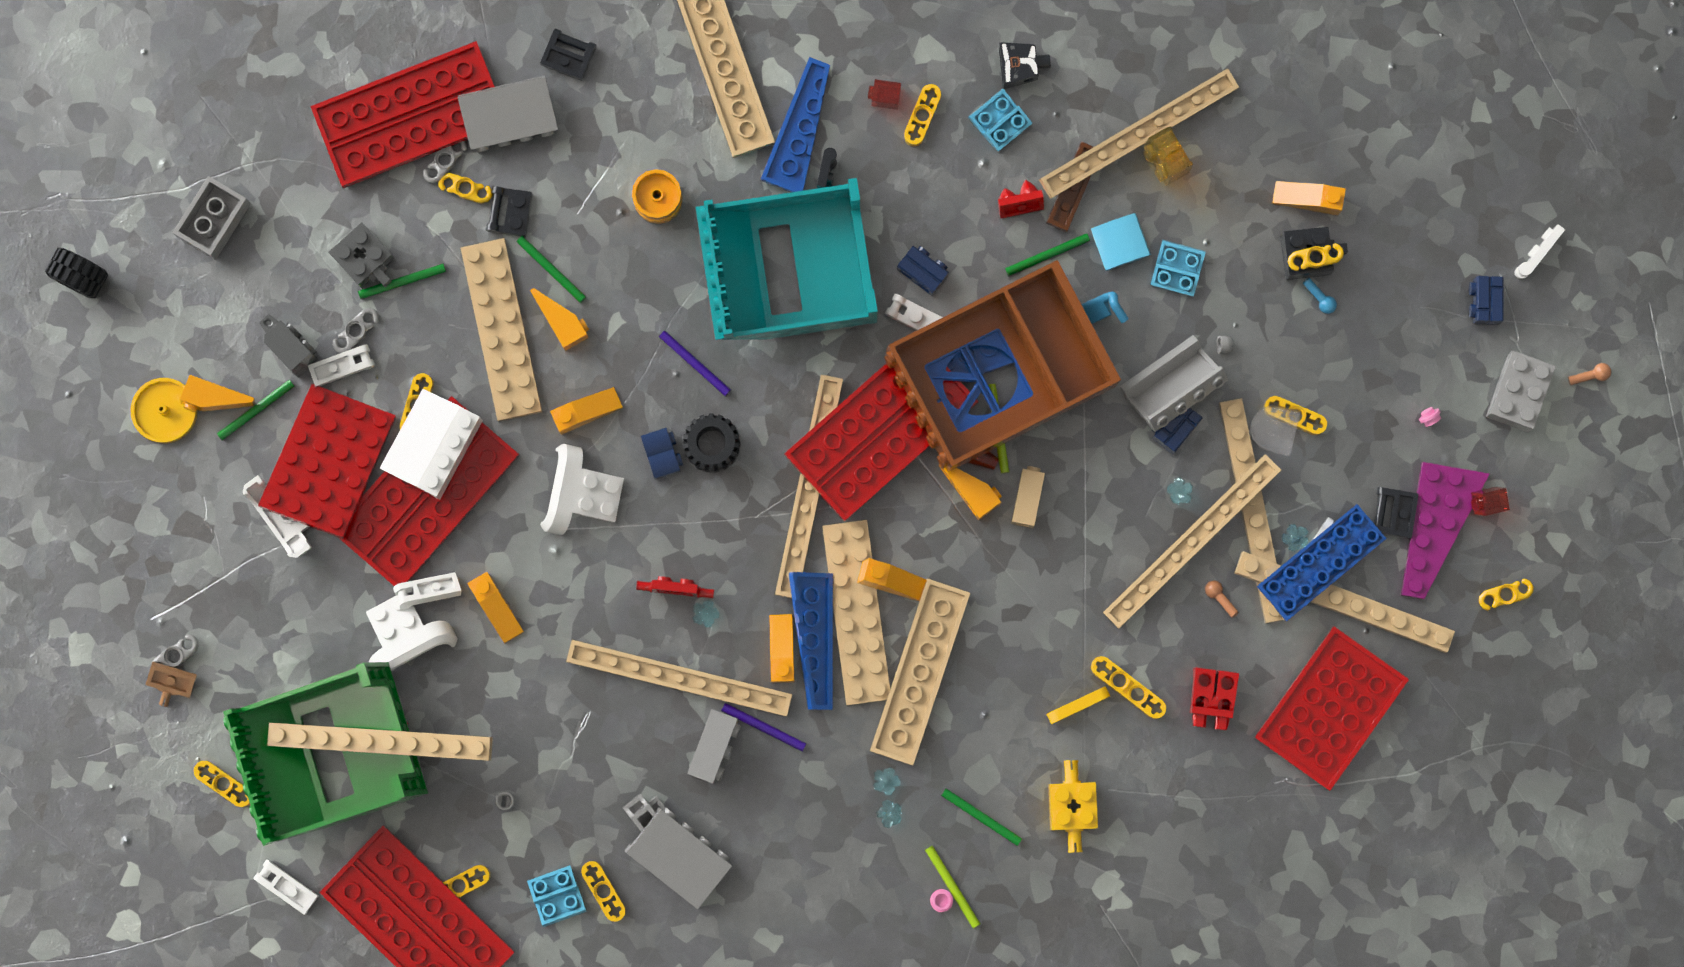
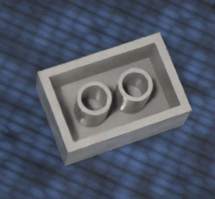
(211, 218)
(1520, 391)
(714, 747)

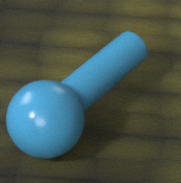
(1326, 303)

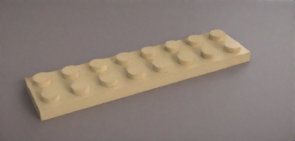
(727, 75)
(501, 330)
(856, 614)
(920, 672)

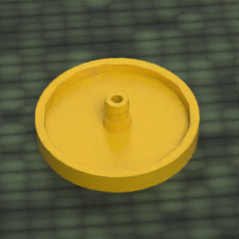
(159, 413)

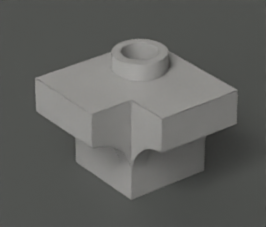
(642, 811)

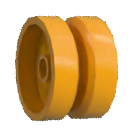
(660, 209)

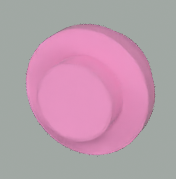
(1430, 416)
(941, 900)

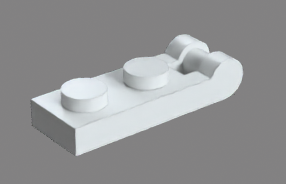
(1538, 252)
(915, 315)
(340, 365)
(427, 590)
(286, 887)

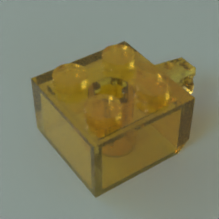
(1167, 156)

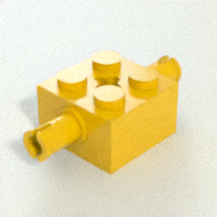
(1083, 794)

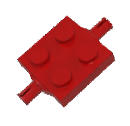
(667, 586)

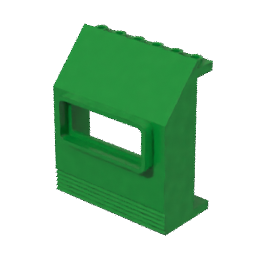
(285, 781)

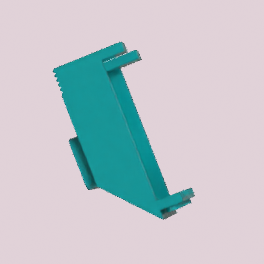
(827, 256)

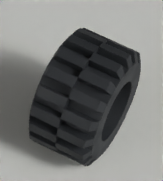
(76, 273)
(711, 423)

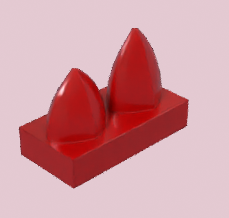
(1027, 201)

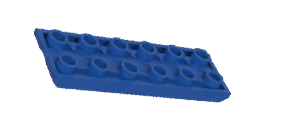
(1321, 562)

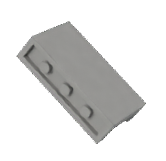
(508, 113)
(1173, 383)
(679, 857)

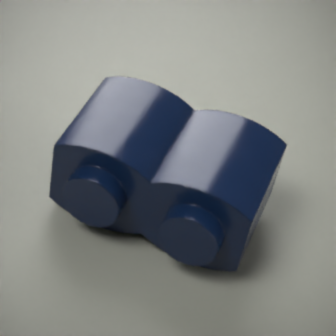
(661, 453)

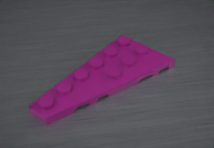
(1439, 516)

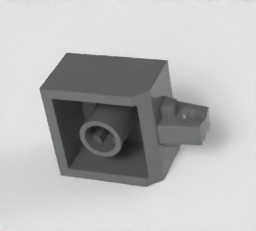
(365, 269)
(287, 346)

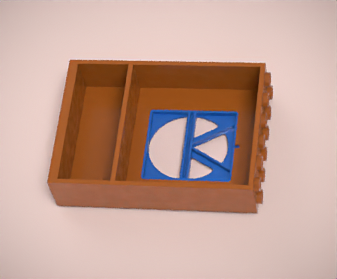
(1045, 336)

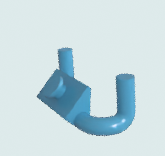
(1099, 308)

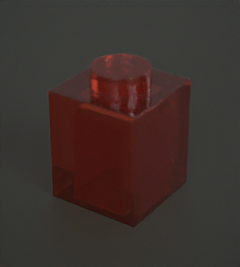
(885, 94)
(1490, 501)

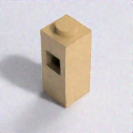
(1028, 497)

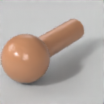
(1600, 372)
(1215, 590)

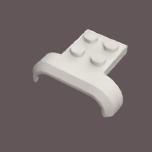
(580, 492)
(286, 530)
(404, 633)

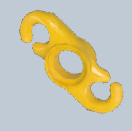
(472, 195)
(1305, 255)
(1516, 594)

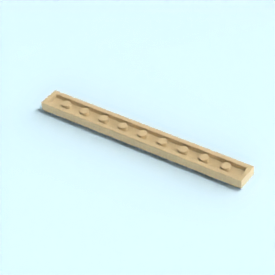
(1138, 133)
(806, 496)
(1254, 512)
(1192, 541)
(1359, 607)
(679, 678)
(380, 741)

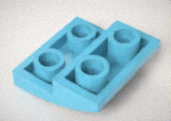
(1000, 120)
(1120, 241)
(1178, 268)
(556, 896)

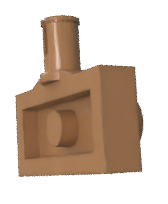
(170, 681)

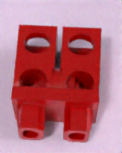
(1207, 702)

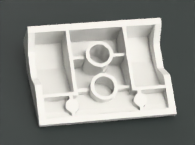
(431, 443)

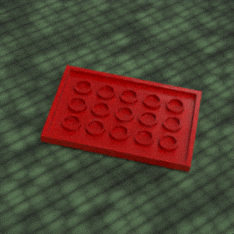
(327, 461)
(1331, 708)

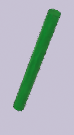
(551, 269)
(1013, 269)
(401, 281)
(256, 409)
(980, 816)

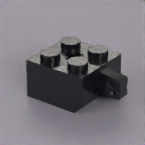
(1303, 239)

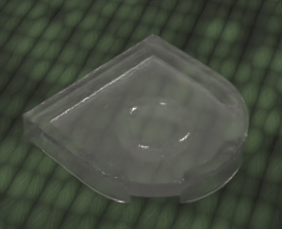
(1275, 429)

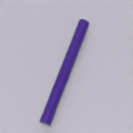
(697, 365)
(754, 722)

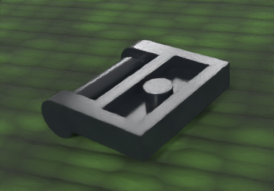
(564, 60)
(828, 163)
(516, 213)
(1402, 512)

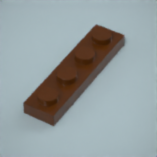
(1068, 200)

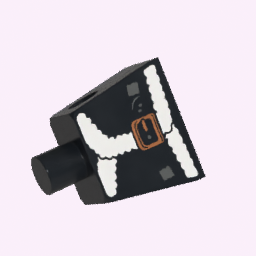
(1020, 63)

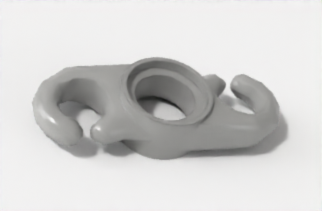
(442, 170)
(357, 320)
(184, 653)

